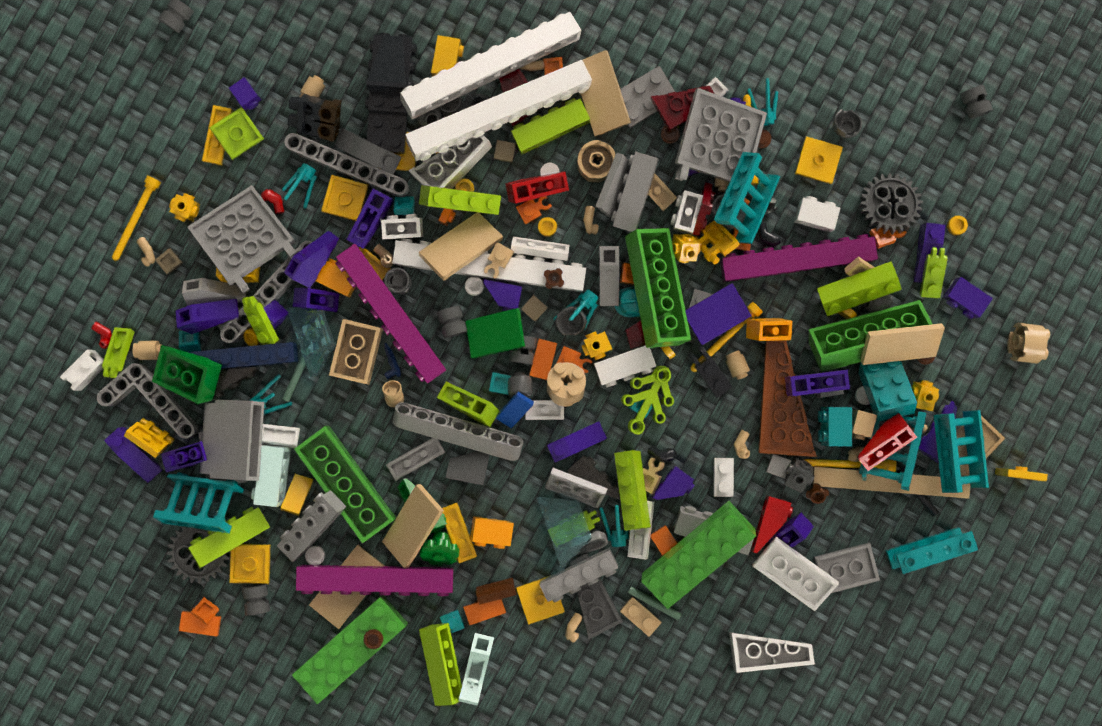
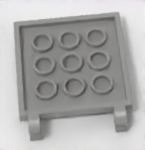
(717, 135)
(242, 236)

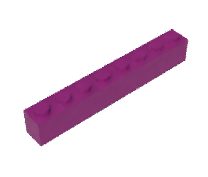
(797, 259)
(390, 313)
(374, 579)

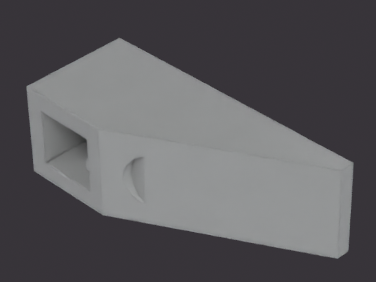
(609, 275)
(208, 290)

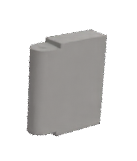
(232, 439)

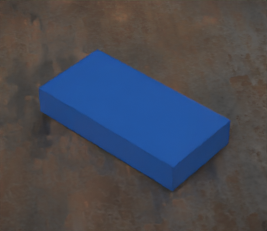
(514, 409)

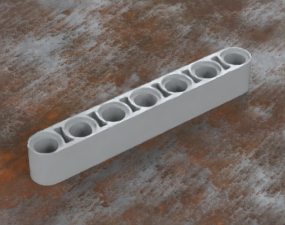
(340, 158)
(260, 295)
(457, 431)

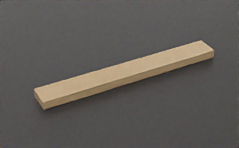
(853, 480)

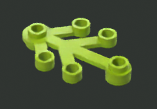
(650, 397)

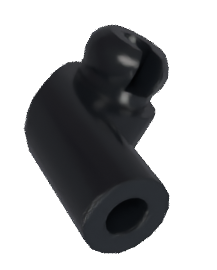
(766, 237)
(662, 455)

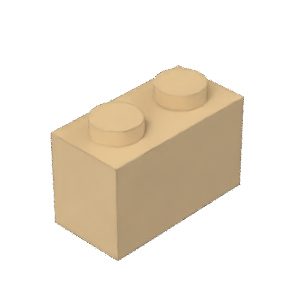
(862, 424)

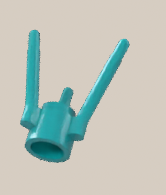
(771, 112)
(303, 173)
(587, 301)
(257, 398)
(618, 536)

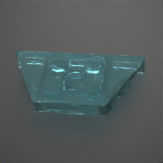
(313, 337)
(565, 526)

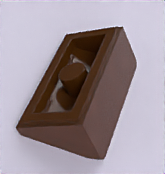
(495, 591)

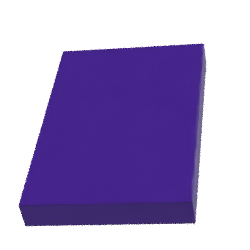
(717, 314)

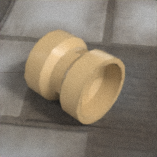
(393, 393)

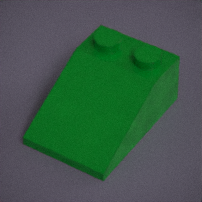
(187, 374)

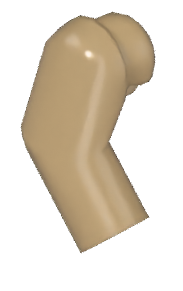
(588, 220)
(740, 446)
(571, 627)

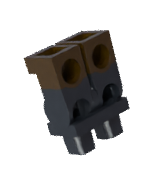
(315, 116)

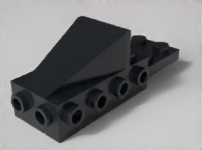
(389, 74)

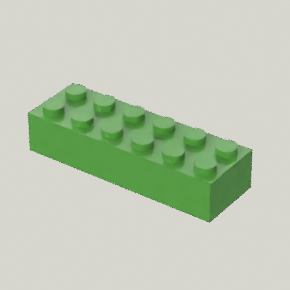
(657, 287)
(843, 341)
(339, 472)
(698, 554)
(347, 650)

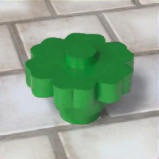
(439, 550)

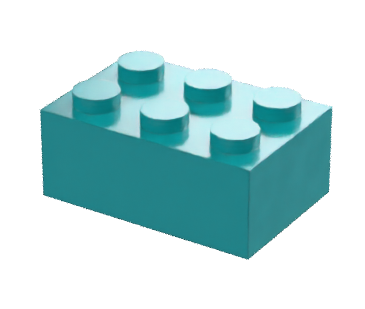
(887, 389)

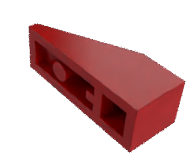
(536, 187)
(887, 440)
(772, 518)

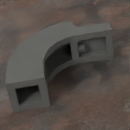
(367, 151)

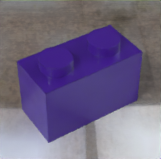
(967, 298)

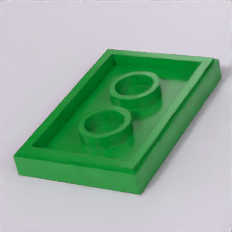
(495, 333)

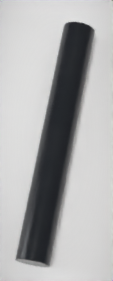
(924, 500)

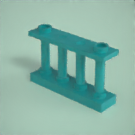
(735, 195)
(948, 451)
(909, 460)
(200, 521)
(931, 550)

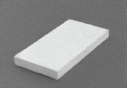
(795, 573)

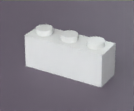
(625, 366)

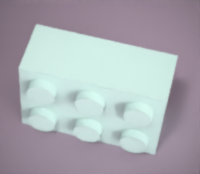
(273, 476)

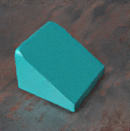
(189, 342)

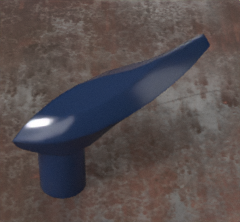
(395, 369)

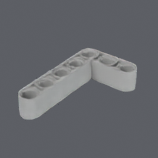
(153, 397)

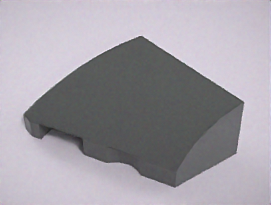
(468, 467)

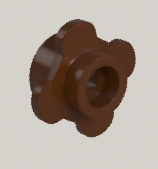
(553, 273)
(817, 498)

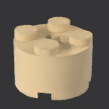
(600, 151)
(1028, 343)
(575, 380)

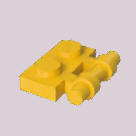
(720, 238)
(149, 437)

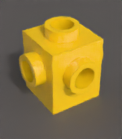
(190, 210)
(685, 247)
(601, 339)
(925, 395)

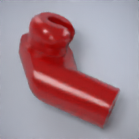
(275, 198)
(105, 334)

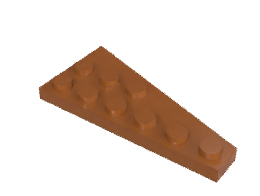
(782, 416)

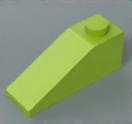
(468, 404)

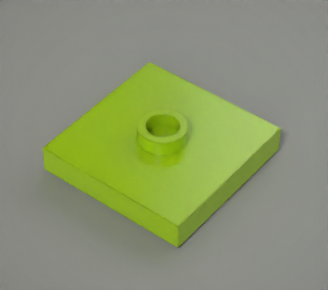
(236, 133)

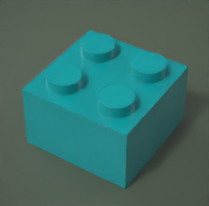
(835, 426)

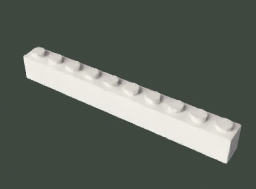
(490, 65)
(498, 111)
(517, 270)

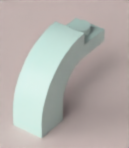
(476, 669)

